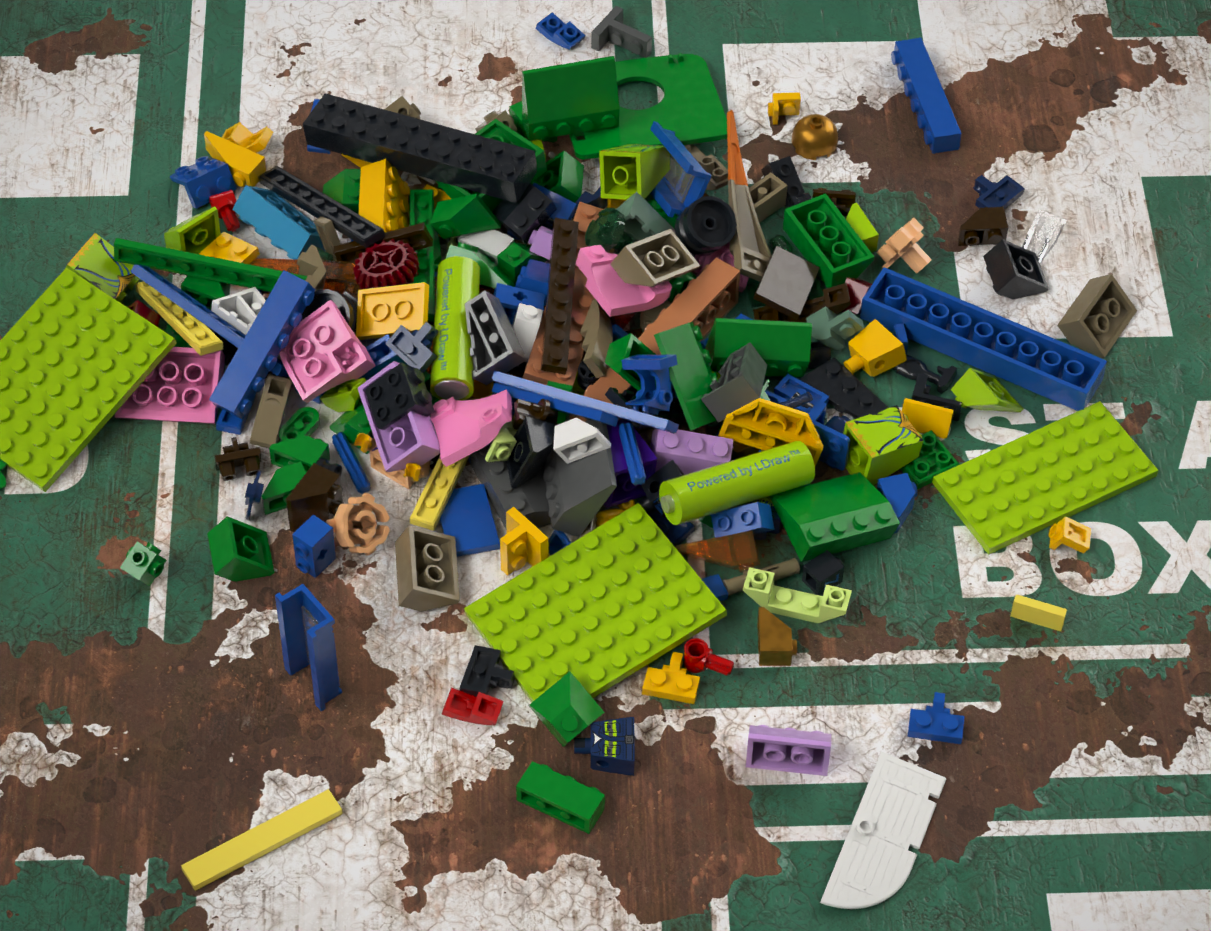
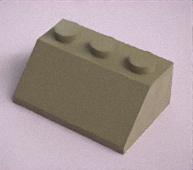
(654, 260)
(1097, 316)
(426, 569)

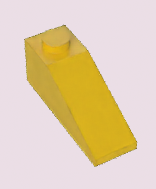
(242, 162)

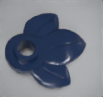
(253, 494)

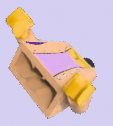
(405, 477)

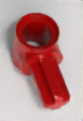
(224, 203)
(705, 658)

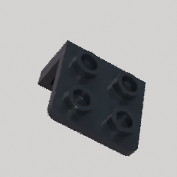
(398, 394)

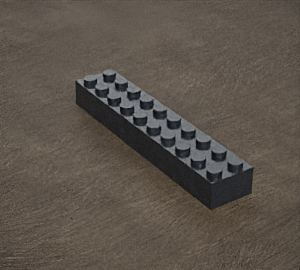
(421, 147)

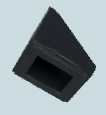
(819, 354)

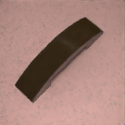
(834, 298)

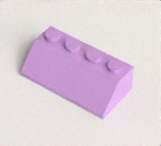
(405, 441)

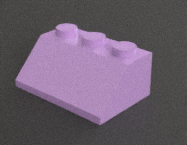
(690, 449)
(788, 750)

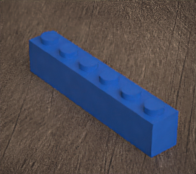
(926, 95)
(262, 344)

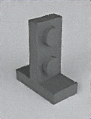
(614, 30)

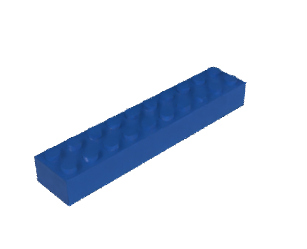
(984, 339)

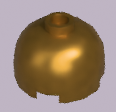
(814, 136)

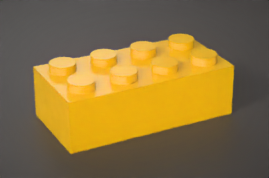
(383, 196)

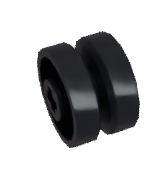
(706, 225)
(344, 303)

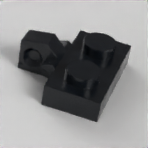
(485, 672)

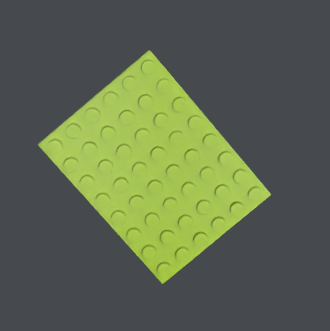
(69, 373)
(596, 608)

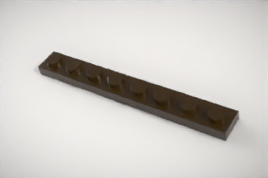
(559, 296)

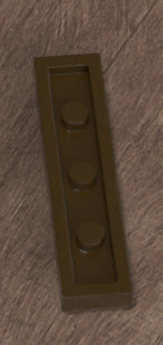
(415, 235)

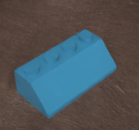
(277, 220)

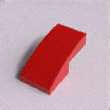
(472, 709)

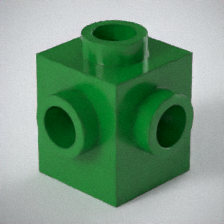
(144, 562)

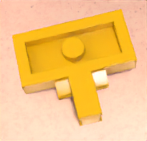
(671, 682)

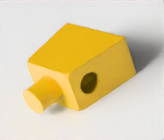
(874, 350)

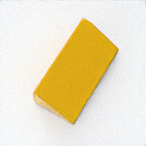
(928, 417)

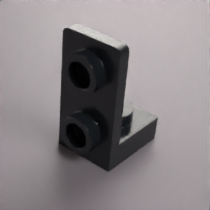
(786, 172)
(922, 394)

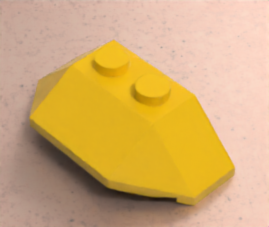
(771, 425)

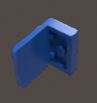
(204, 179)
(835, 444)

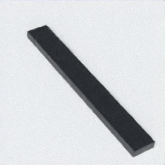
(321, 205)

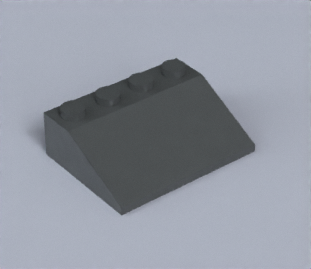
(578, 488)
(527, 499)

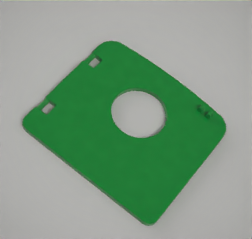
(688, 106)

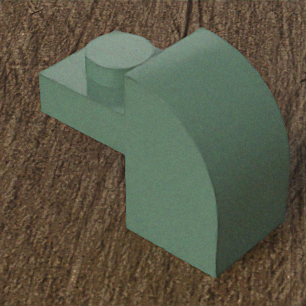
(833, 328)

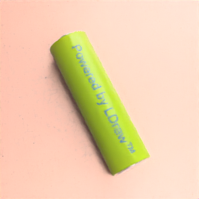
(452, 369)
(736, 482)

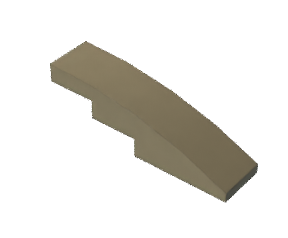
(597, 338)

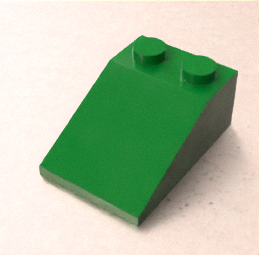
(489, 272)

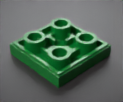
(932, 460)

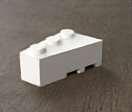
(239, 308)

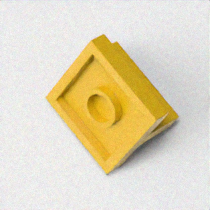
(521, 543)

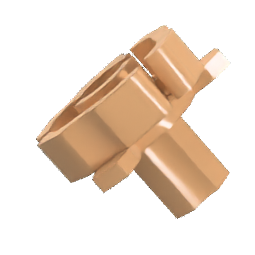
(904, 245)
(357, 524)

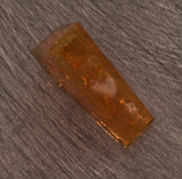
(729, 551)

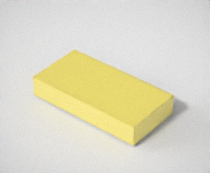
(1038, 612)

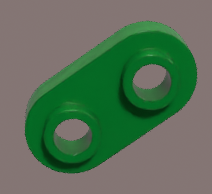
(296, 426)

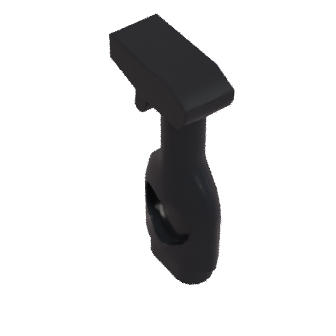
(913, 366)

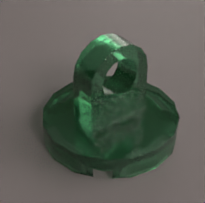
(608, 231)

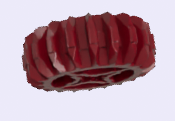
(386, 265)

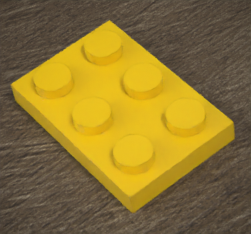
(386, 308)

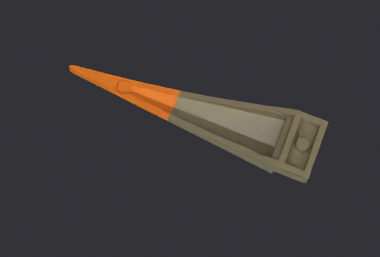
(748, 243)

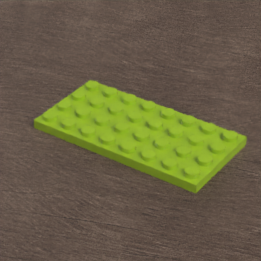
(1044, 477)

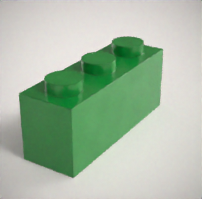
(560, 797)

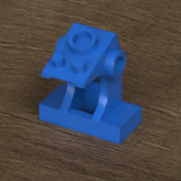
(651, 397)

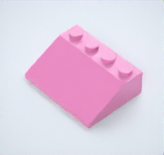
(178, 389)

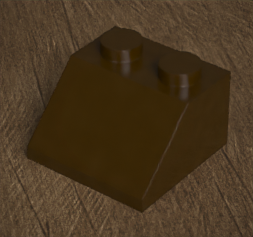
(316, 494)

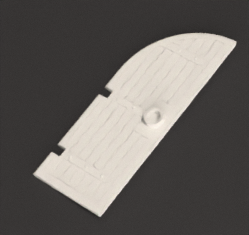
(888, 821)

